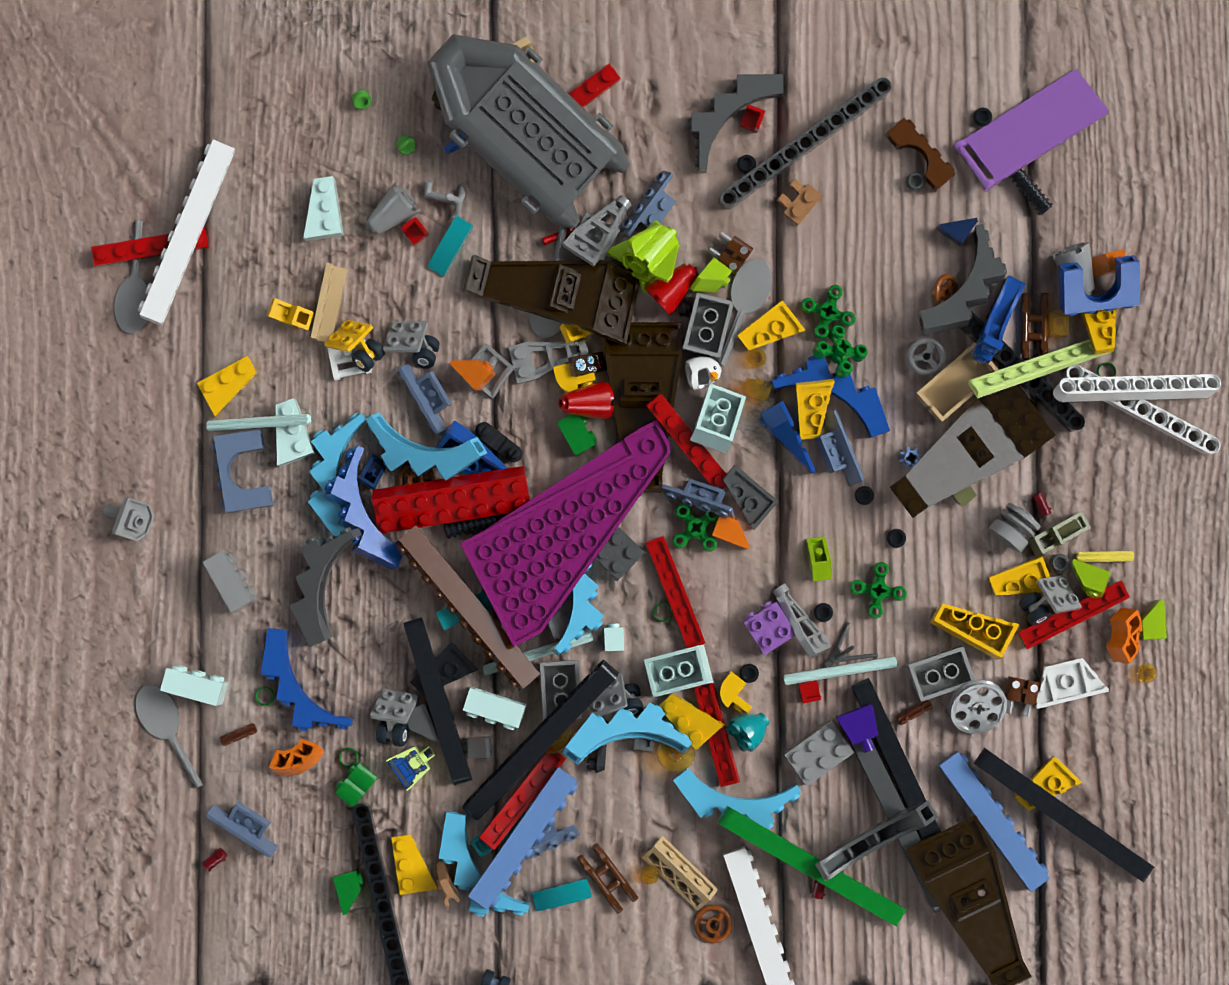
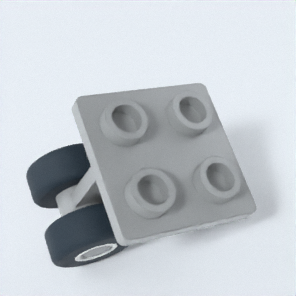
(411, 337)
(1056, 593)
(618, 696)
(393, 708)

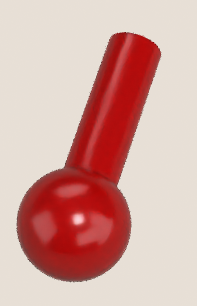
(552, 238)

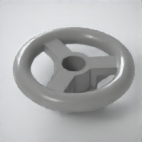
(935, 367)

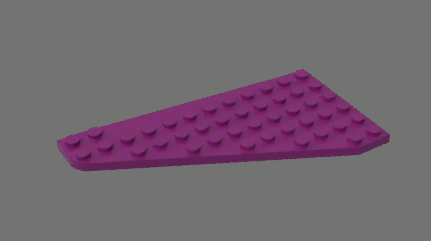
(547, 544)

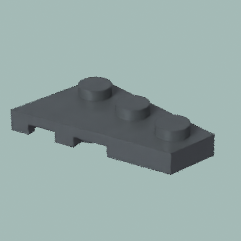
(749, 495)

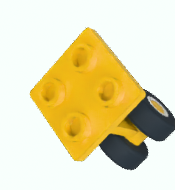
(350, 336)

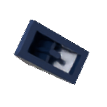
(957, 230)
(372, 472)

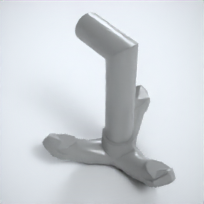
(448, 198)

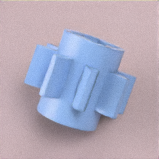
(912, 453)

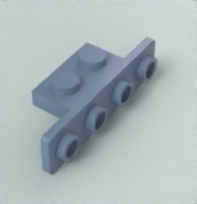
(653, 205)
(428, 395)
(837, 449)
(700, 495)
(245, 825)
(553, 839)

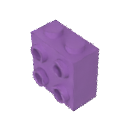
(769, 627)

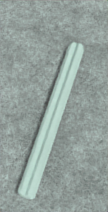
(259, 422)
(542, 651)
(842, 670)

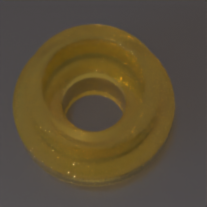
(759, 352)
(1152, 673)
(649, 874)

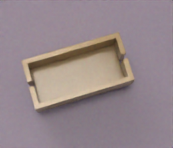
(950, 386)

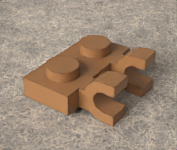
(804, 202)
(446, 884)

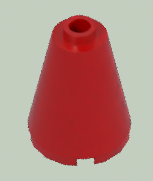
(670, 294)
(589, 401)

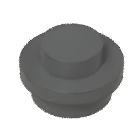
(915, 181)
(1059, 563)

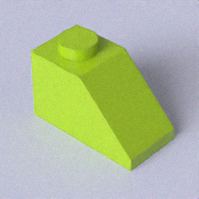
(712, 277)
(819, 559)
(1091, 578)
(1154, 622)

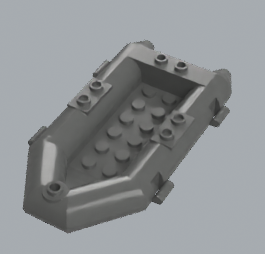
(523, 123)

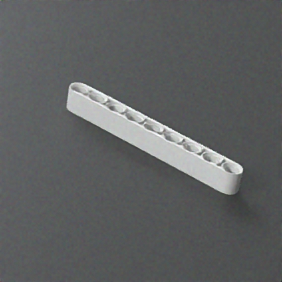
(1145, 384)
(1167, 418)

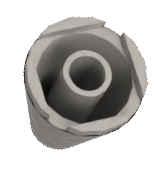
(392, 210)
(1082, 254)

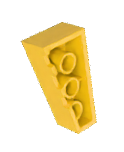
(976, 629)

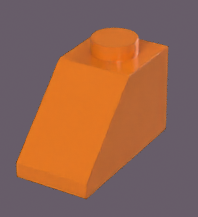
(1105, 263)
(475, 372)
(730, 531)

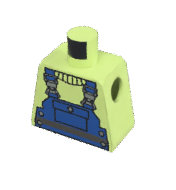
(411, 765)

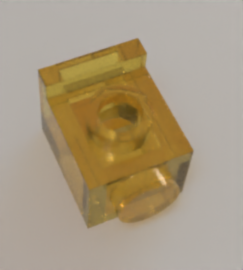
(1058, 330)
(756, 389)

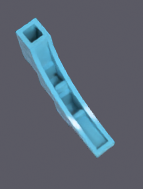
(331, 449)
(423, 458)
(581, 614)
(624, 725)
(705, 799)
(455, 848)

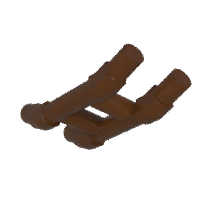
(1026, 318)
(619, 879)

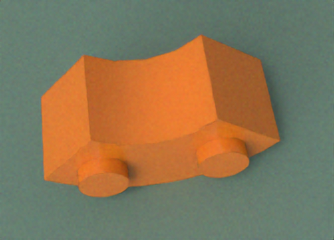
(1125, 635)
(296, 759)

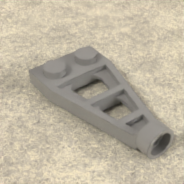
(587, 249)
(523, 363)
(813, 644)

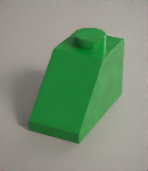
(348, 888)

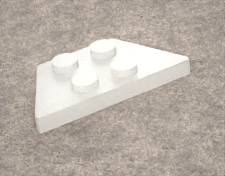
(1067, 683)

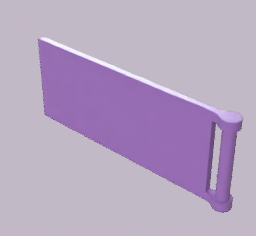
(1032, 128)

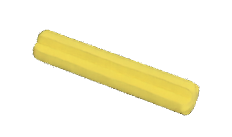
(1106, 556)

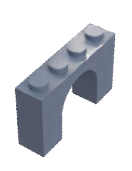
(227, 449)

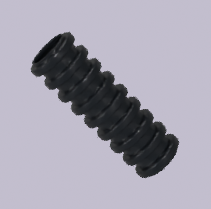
(1031, 191)
(467, 526)

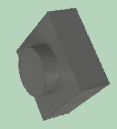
(643, 745)

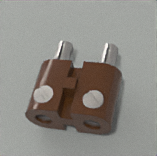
(734, 254)
(1021, 691)

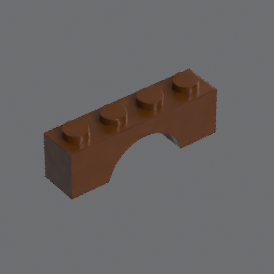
(905, 136)

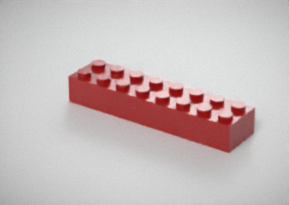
(450, 499)

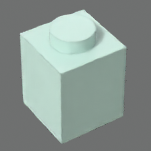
(614, 638)

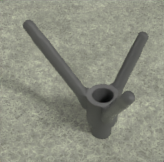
(839, 655)

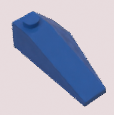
(781, 426)
(457, 435)

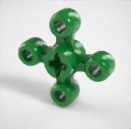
(830, 303)
(840, 351)
(702, 535)
(879, 580)

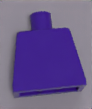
(860, 726)

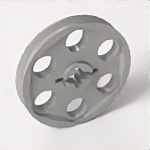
(974, 700)

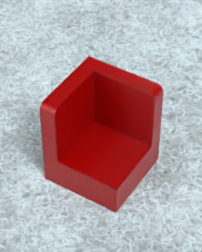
(752, 118)
(414, 231)
(809, 691)

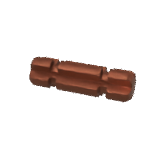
(914, 712)
(238, 734)

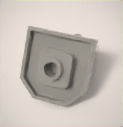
(132, 519)

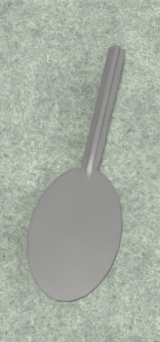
(748, 293)
(131, 294)
(542, 326)
(161, 719)

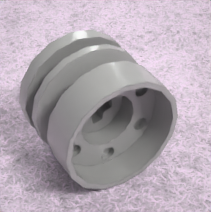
(1014, 527)

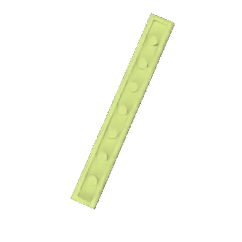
(1032, 368)

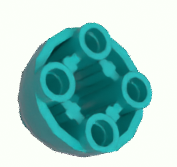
(748, 730)

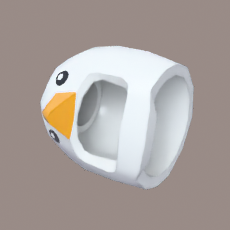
(701, 372)

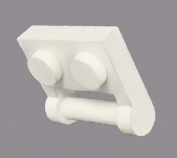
(340, 357)

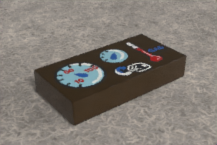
(587, 364)

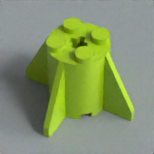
(649, 253)

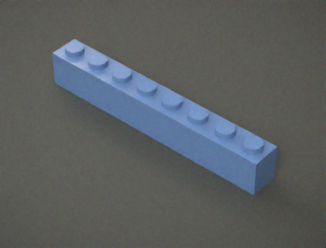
(993, 821)
(523, 838)

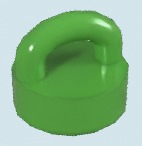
(361, 99)
(406, 145)

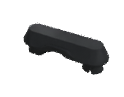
(498, 442)
(599, 763)

